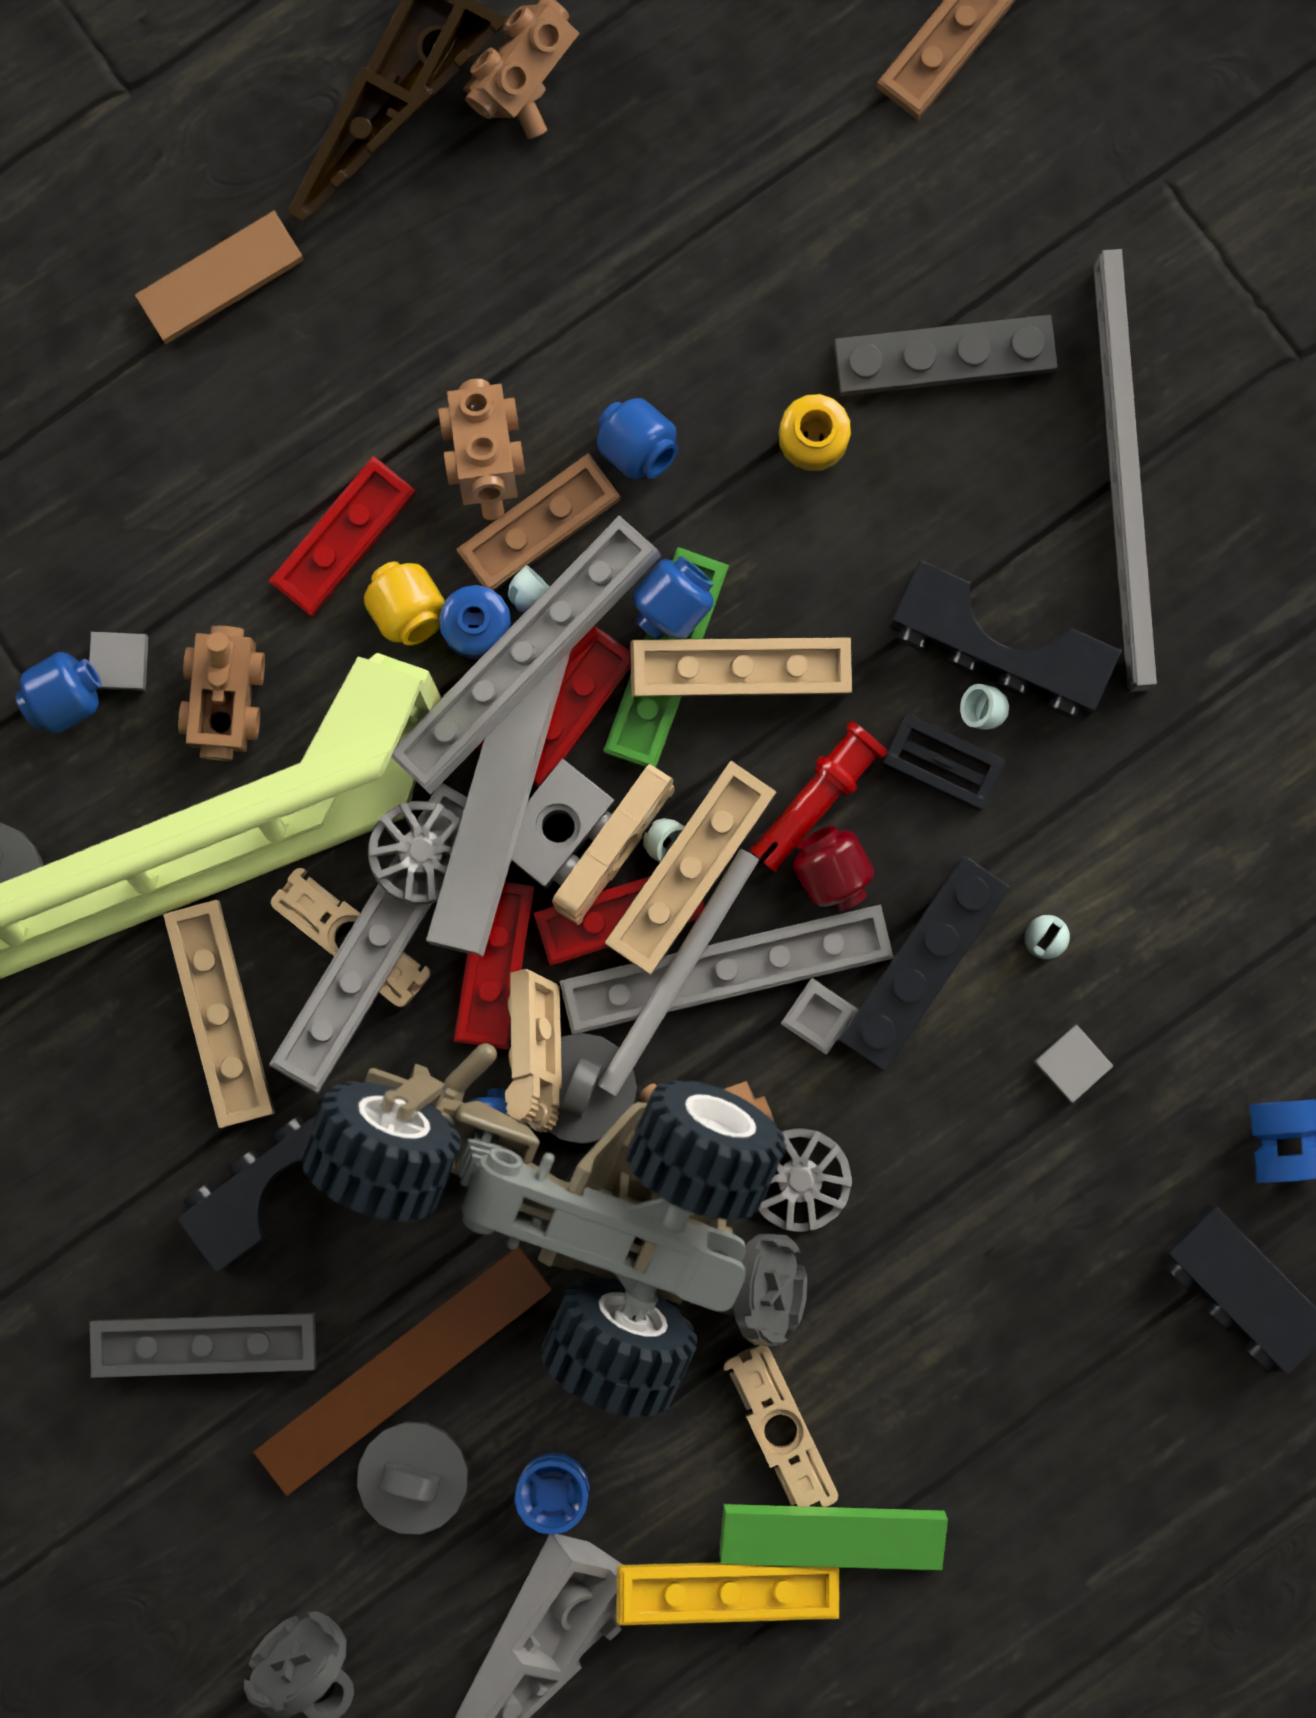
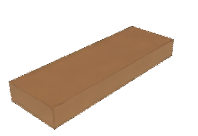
(939, 52)
(219, 277)
(539, 523)

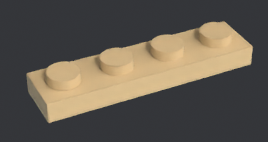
(740, 667)
(690, 867)
(219, 1013)

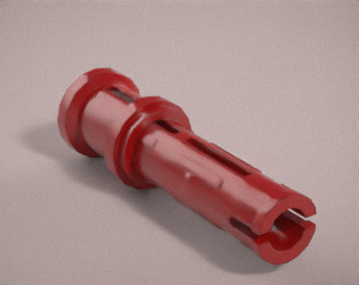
(834, 777)

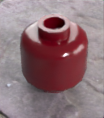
(833, 868)

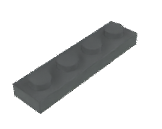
(945, 355)
(202, 1345)

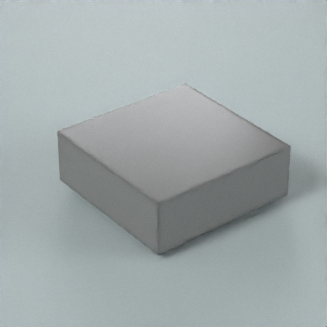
(120, 659)
(818, 1016)
(1073, 1063)

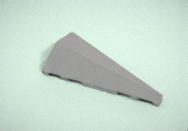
(552, 1623)

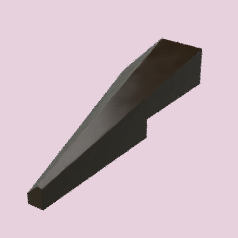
(411, 63)

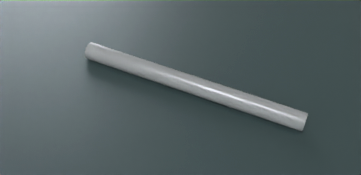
(678, 972)

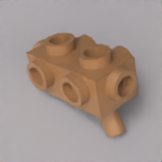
(512, 73)
(483, 453)
(221, 679)

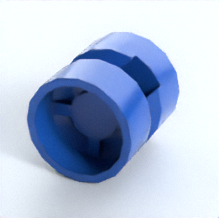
(1284, 1121)
(552, 1493)

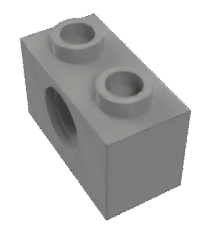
(565, 793)

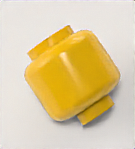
(815, 416)
(404, 602)

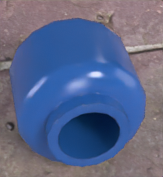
(637, 439)
(672, 599)
(459, 614)
(58, 692)

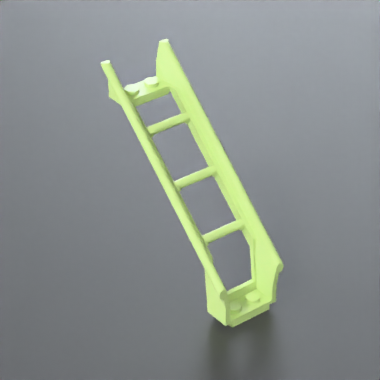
(234, 837)

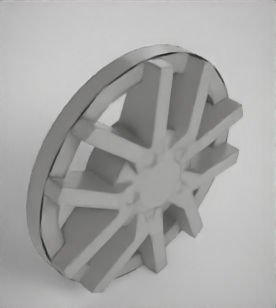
(417, 850)
(802, 1181)

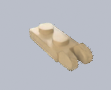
(534, 1050)

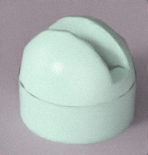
(526, 589)
(984, 707)
(657, 834)
(1038, 928)

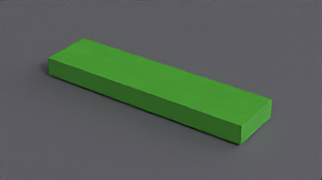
(645, 721)
(833, 1537)

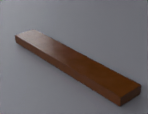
(402, 1370)

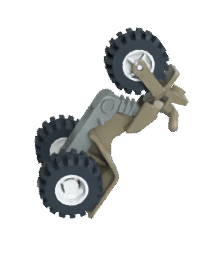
(637, 1212)

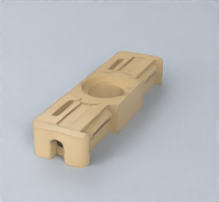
(613, 844)
(319, 917)
(767, 1394)

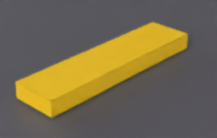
(724, 1593)

